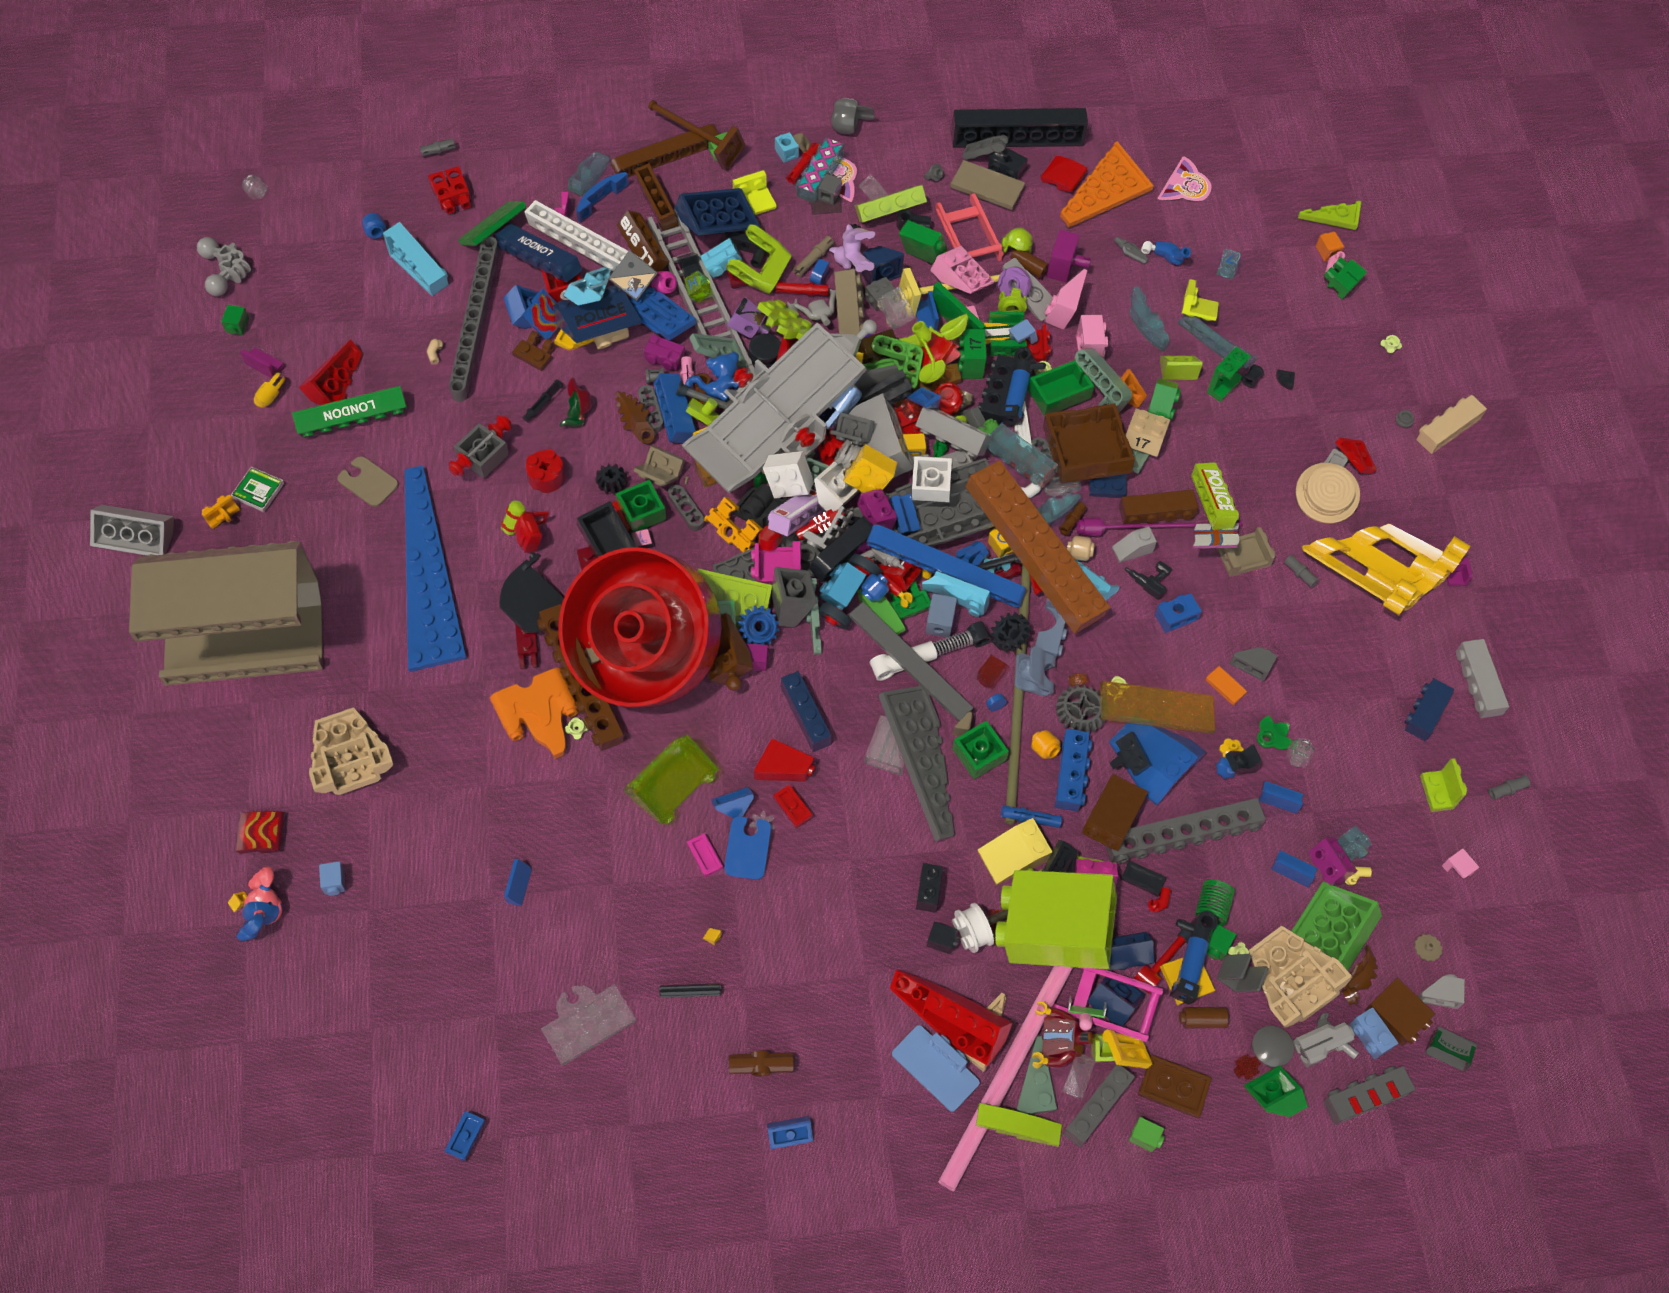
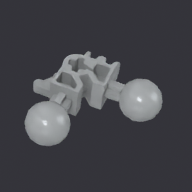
(231, 264)

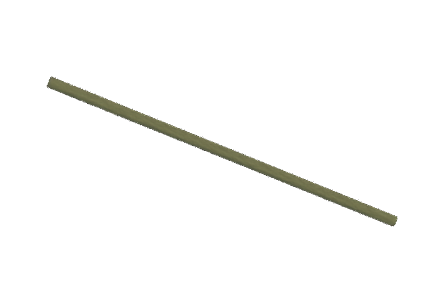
(1017, 711)

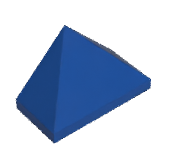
(925, 398)
(734, 803)

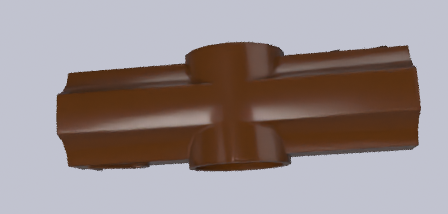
(761, 1063)

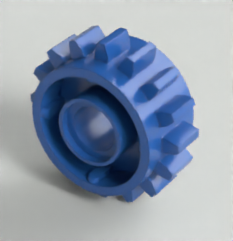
(767, 621)

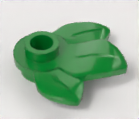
(1275, 733)

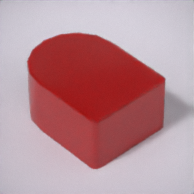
(769, 539)

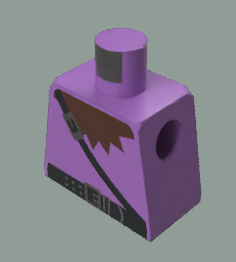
(748, 319)

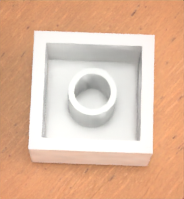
(788, 474)
(931, 479)

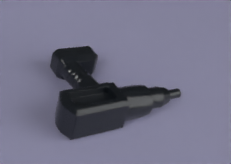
(1151, 584)

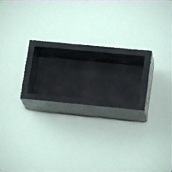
(604, 530)

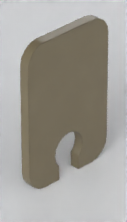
(371, 485)

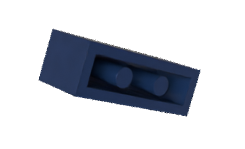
(1428, 709)
(1131, 951)

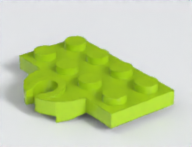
(786, 319)
(743, 591)

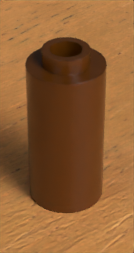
(1031, 263)
(1203, 1017)

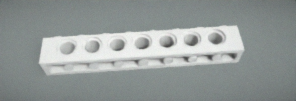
(575, 235)

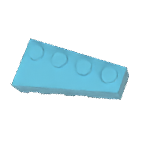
(415, 259)

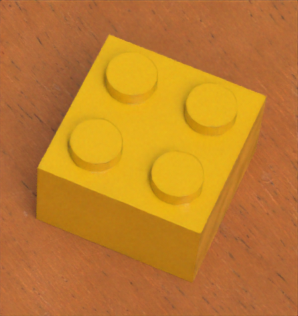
(870, 470)

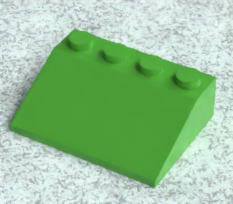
(1338, 922)

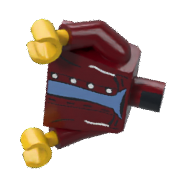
(1061, 1038)

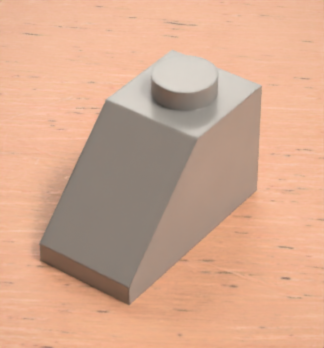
(1135, 545)
(1445, 992)

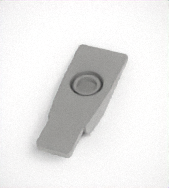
(1038, 296)

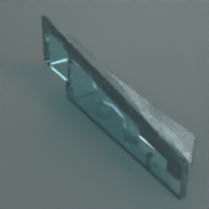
(1213, 340)

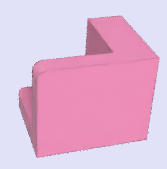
(1461, 863)

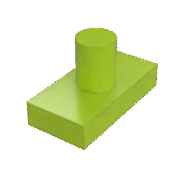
(704, 413)

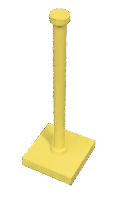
(914, 293)

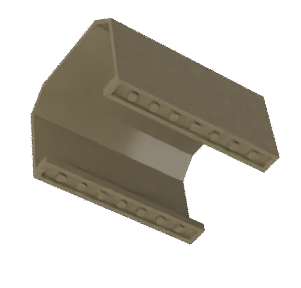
(229, 612)

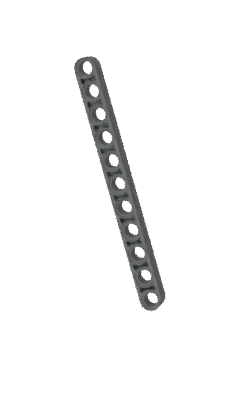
(474, 319)

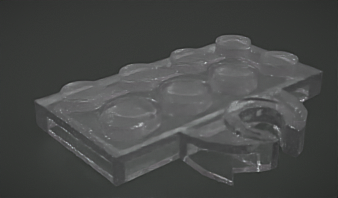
(586, 1021)

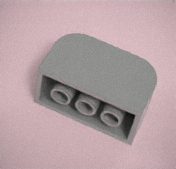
(886, 432)

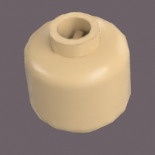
(1081, 548)

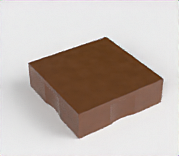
(1088, 443)

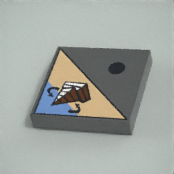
(633, 275)

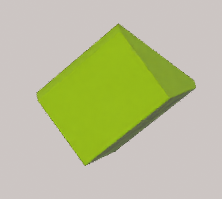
(1180, 367)

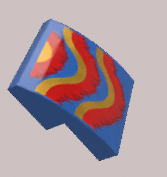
(541, 314)

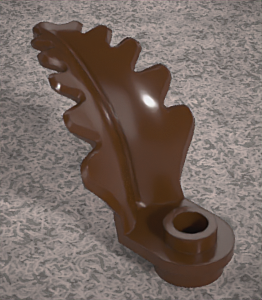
(635, 417)
(1361, 977)

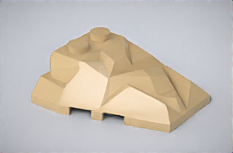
(346, 754)
(1298, 976)

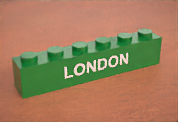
(349, 410)

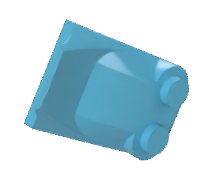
(967, 595)

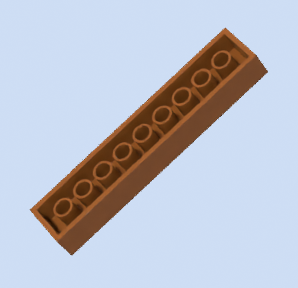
(1037, 546)

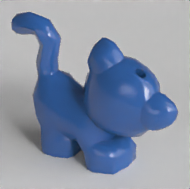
(723, 368)

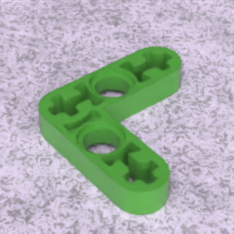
(906, 355)

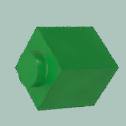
(235, 319)
(1220, 943)

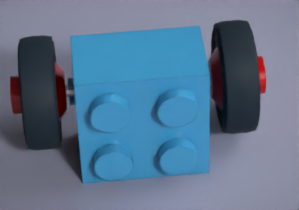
(842, 587)

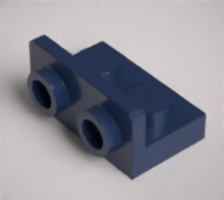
(1108, 486)

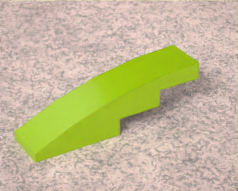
(1018, 1124)

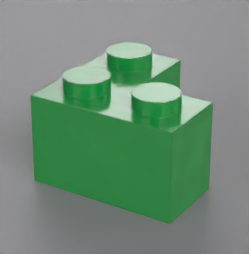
(1163, 398)

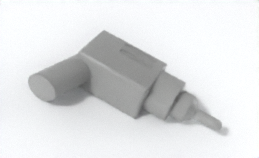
(883, 557)

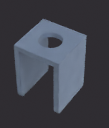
(940, 615)

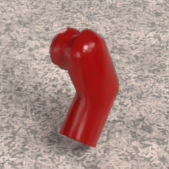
(1162, 902)

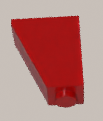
(784, 764)

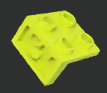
(756, 192)
(1197, 306)

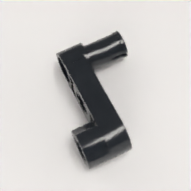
(744, 244)

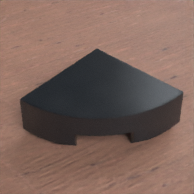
(1285, 378)

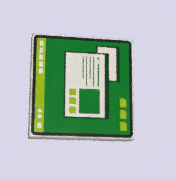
(257, 489)

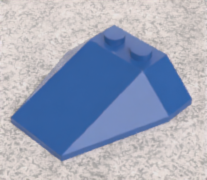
(1168, 753)

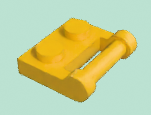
(1127, 1054)

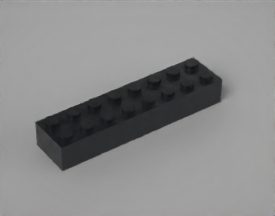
(1022, 126)

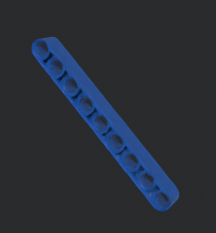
(936, 560)

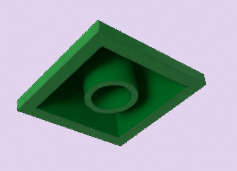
(1277, 1092)

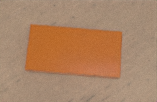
(1226, 685)

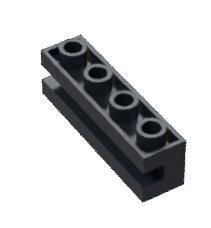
(894, 389)

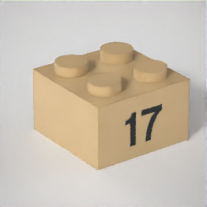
(1147, 432)

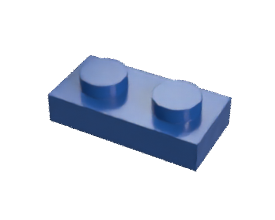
(464, 1136)

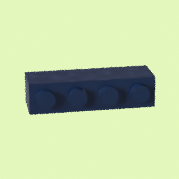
(805, 711)

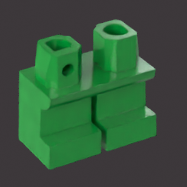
(1348, 276)

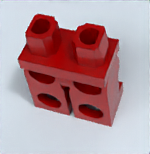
(450, 192)

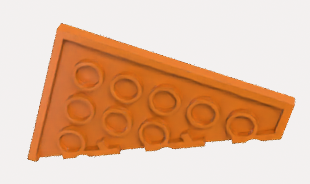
(1110, 185)

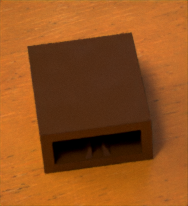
(1402, 1012)

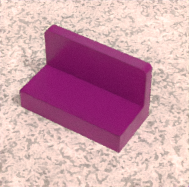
(262, 362)

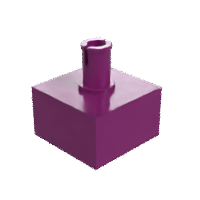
(1065, 256)

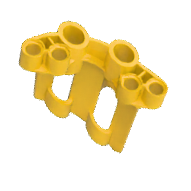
(1387, 578)

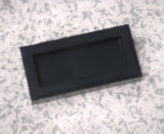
(1143, 878)

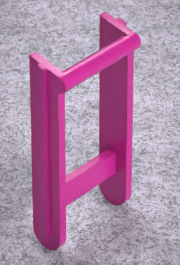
(1084, 991)

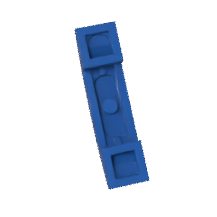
(612, 183)

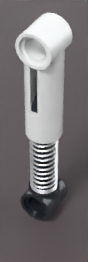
(976, 635)

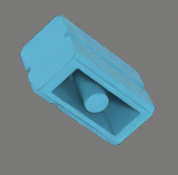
(718, 257)

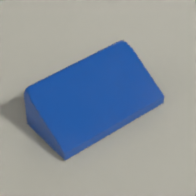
(517, 883)
(789, 1132)

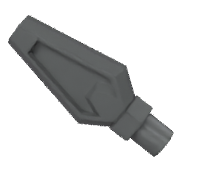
(1131, 250)

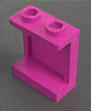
(780, 557)

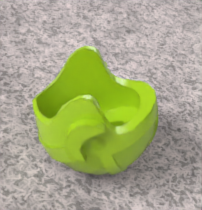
(1018, 239)

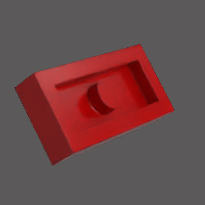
(792, 806)

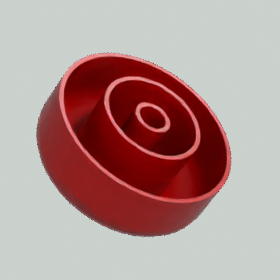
(646, 621)

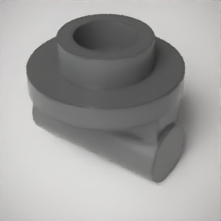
(935, 173)

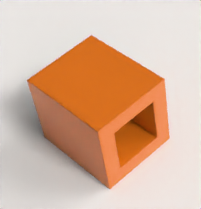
(1329, 245)

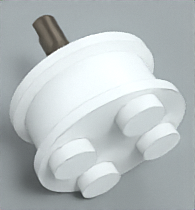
(976, 927)

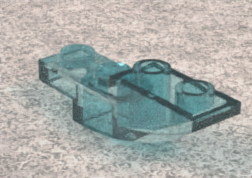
(1147, 323)
(1056, 507)

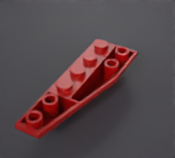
(960, 1020)

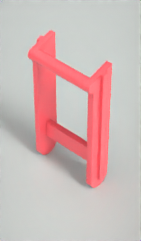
(975, 210)

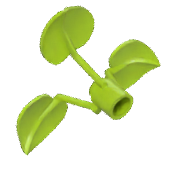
(922, 334)

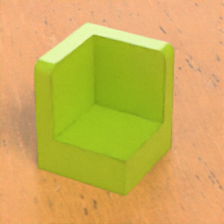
(1100, 1049)

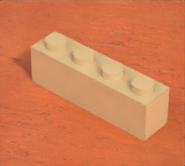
(1451, 424)

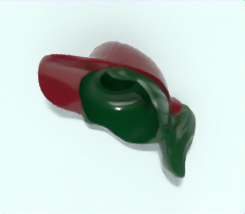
(579, 403)

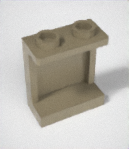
(1250, 554)

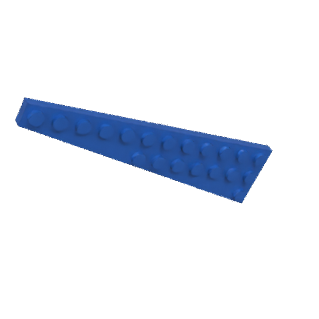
(431, 613)

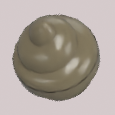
(967, 399)

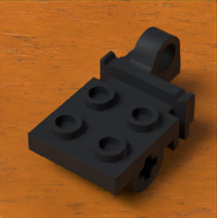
(758, 504)

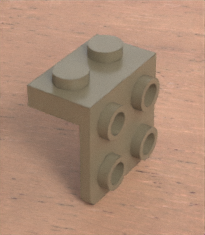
(660, 466)

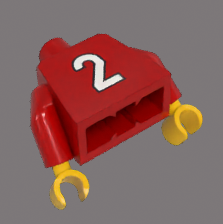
(901, 579)

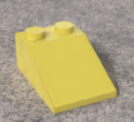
(1015, 850)

